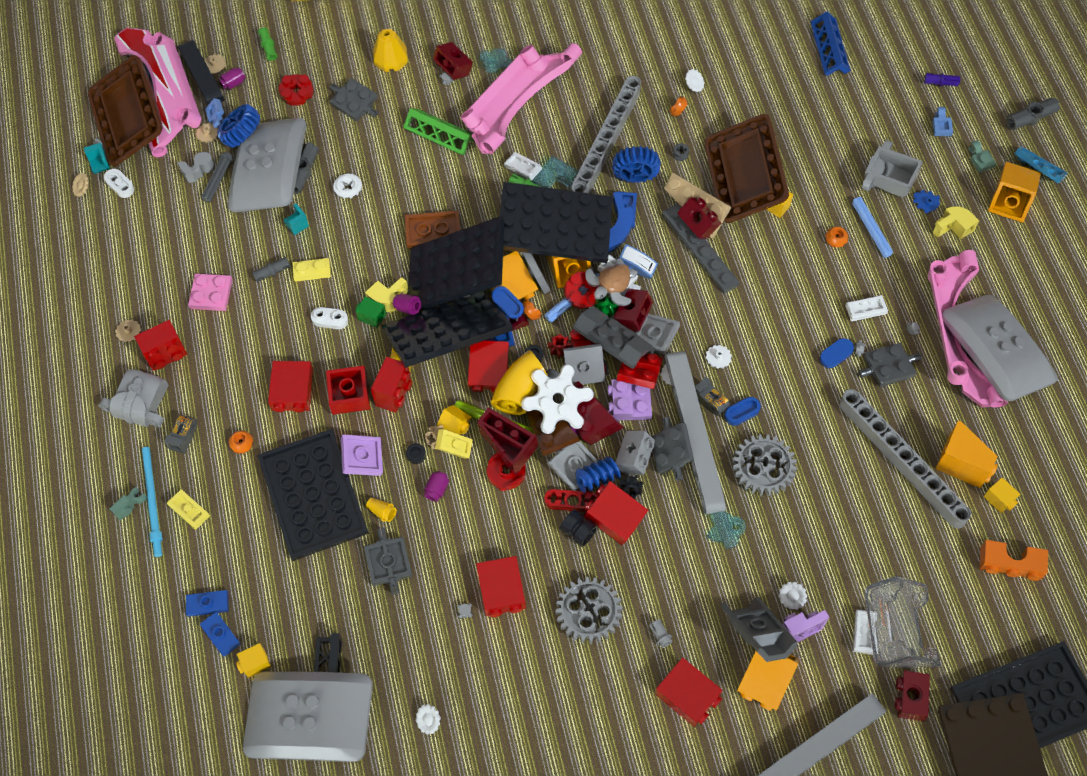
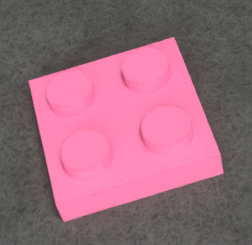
(210, 292)

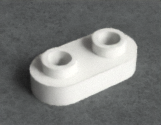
(120, 184)
(328, 319)

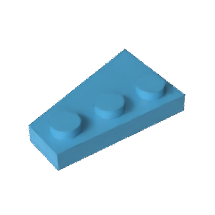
(1041, 165)

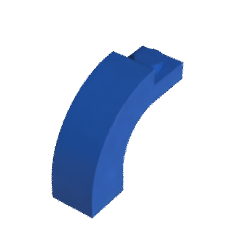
(622, 228)

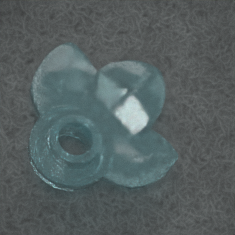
(495, 59)
(723, 529)

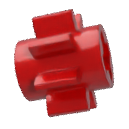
(557, 345)

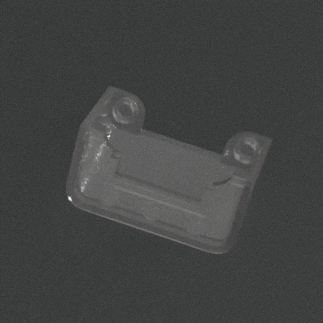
(895, 624)

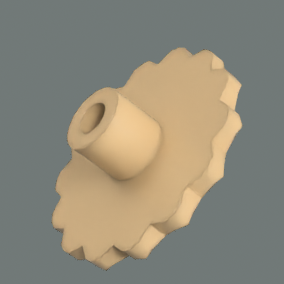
(215, 63)
(207, 133)
(80, 184)
(127, 330)

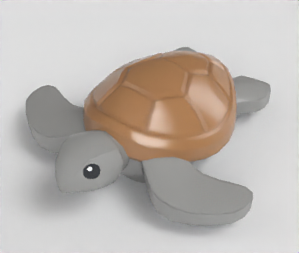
(613, 281)

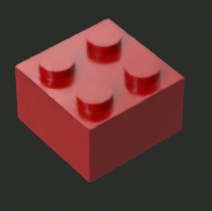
(160, 345)
(391, 385)
(348, 390)

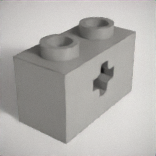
(635, 452)

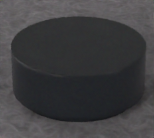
(537, 351)
(416, 453)

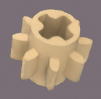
(431, 437)

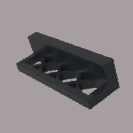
(333, 657)

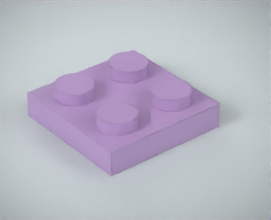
(361, 455)

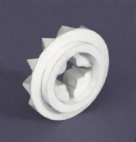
(347, 179)

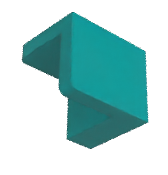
(97, 158)
(296, 222)

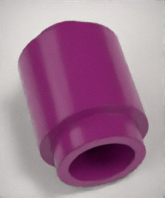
(232, 78)
(407, 303)
(436, 486)

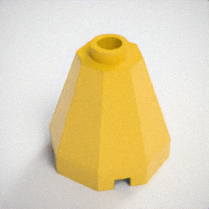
(389, 51)

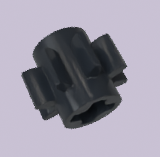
(631, 486)

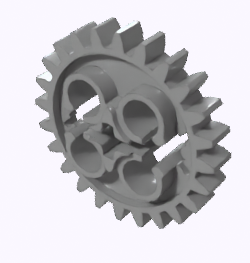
(763, 481)
(604, 601)

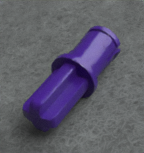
(941, 79)

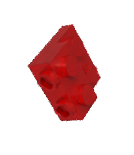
(644, 373)

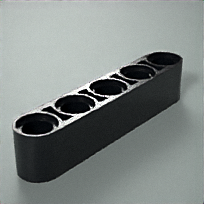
(200, 72)

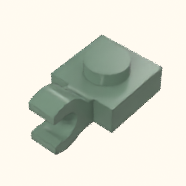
(981, 159)
(124, 505)

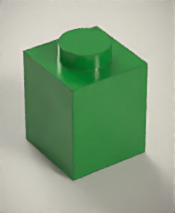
(370, 312)

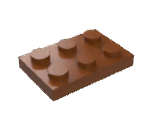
(430, 226)

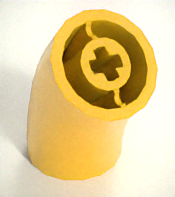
(516, 385)

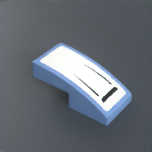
(639, 261)

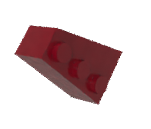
(597, 420)
(508, 439)

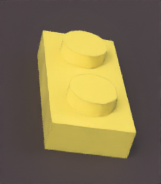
(311, 269)
(453, 443)
(188, 509)

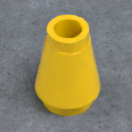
(383, 510)

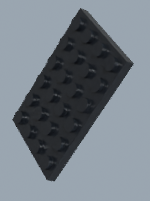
(556, 222)
(457, 264)
(446, 328)
(312, 495)
(1051, 687)

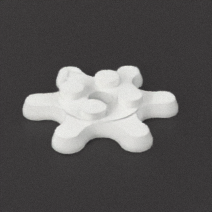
(544, 401)

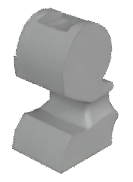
(202, 164)

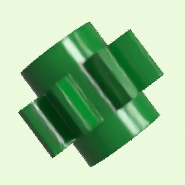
(606, 306)

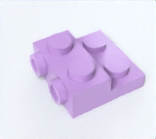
(629, 401)
(802, 628)

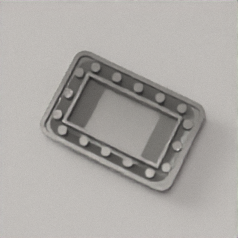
(267, 166)
(1000, 347)
(308, 716)

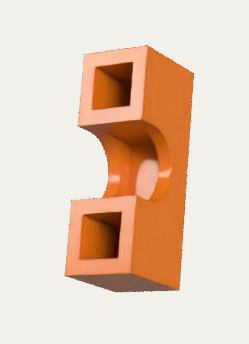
(996, 560)

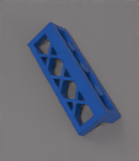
(833, 40)

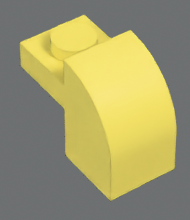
(958, 220)
(385, 296)

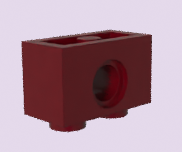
(452, 60)
(690, 215)
(635, 313)
(919, 685)

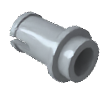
(660, 633)

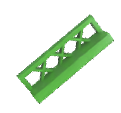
(438, 123)

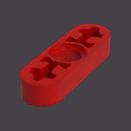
(567, 493)

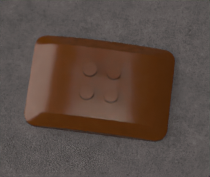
(125, 110)
(747, 167)

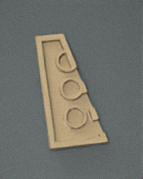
(682, 190)

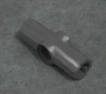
(1033, 113)
(307, 159)

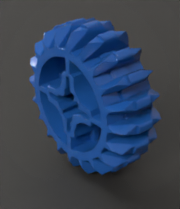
(238, 125)
(636, 164)

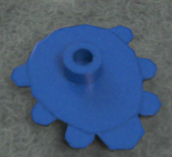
(926, 201)

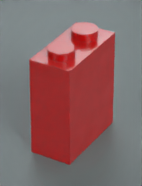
(487, 364)
(290, 386)
(615, 512)
(501, 586)
(689, 692)

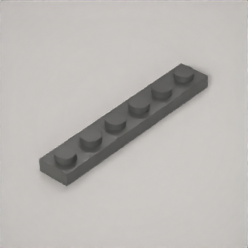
(701, 251)

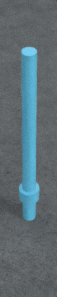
(156, 534)

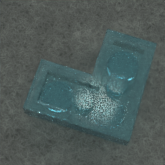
(555, 170)

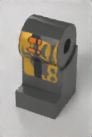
(711, 397)
(181, 434)

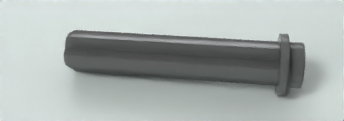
(225, 160)

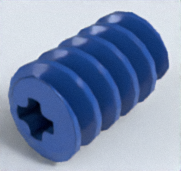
(597, 472)

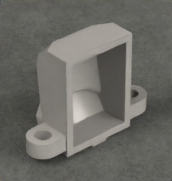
(891, 171)
(137, 399)

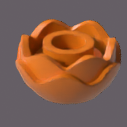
(679, 106)
(838, 241)
(531, 311)
(240, 447)

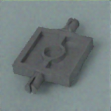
(354, 99)
(889, 364)
(672, 448)
(388, 561)

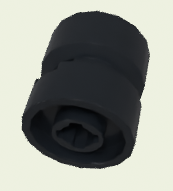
(575, 526)

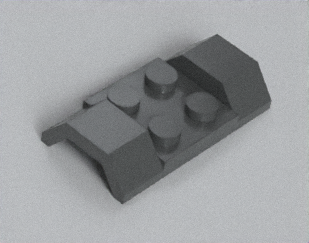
(613, 336)
(762, 630)

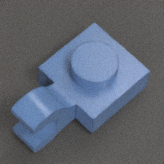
(214, 112)
(941, 125)

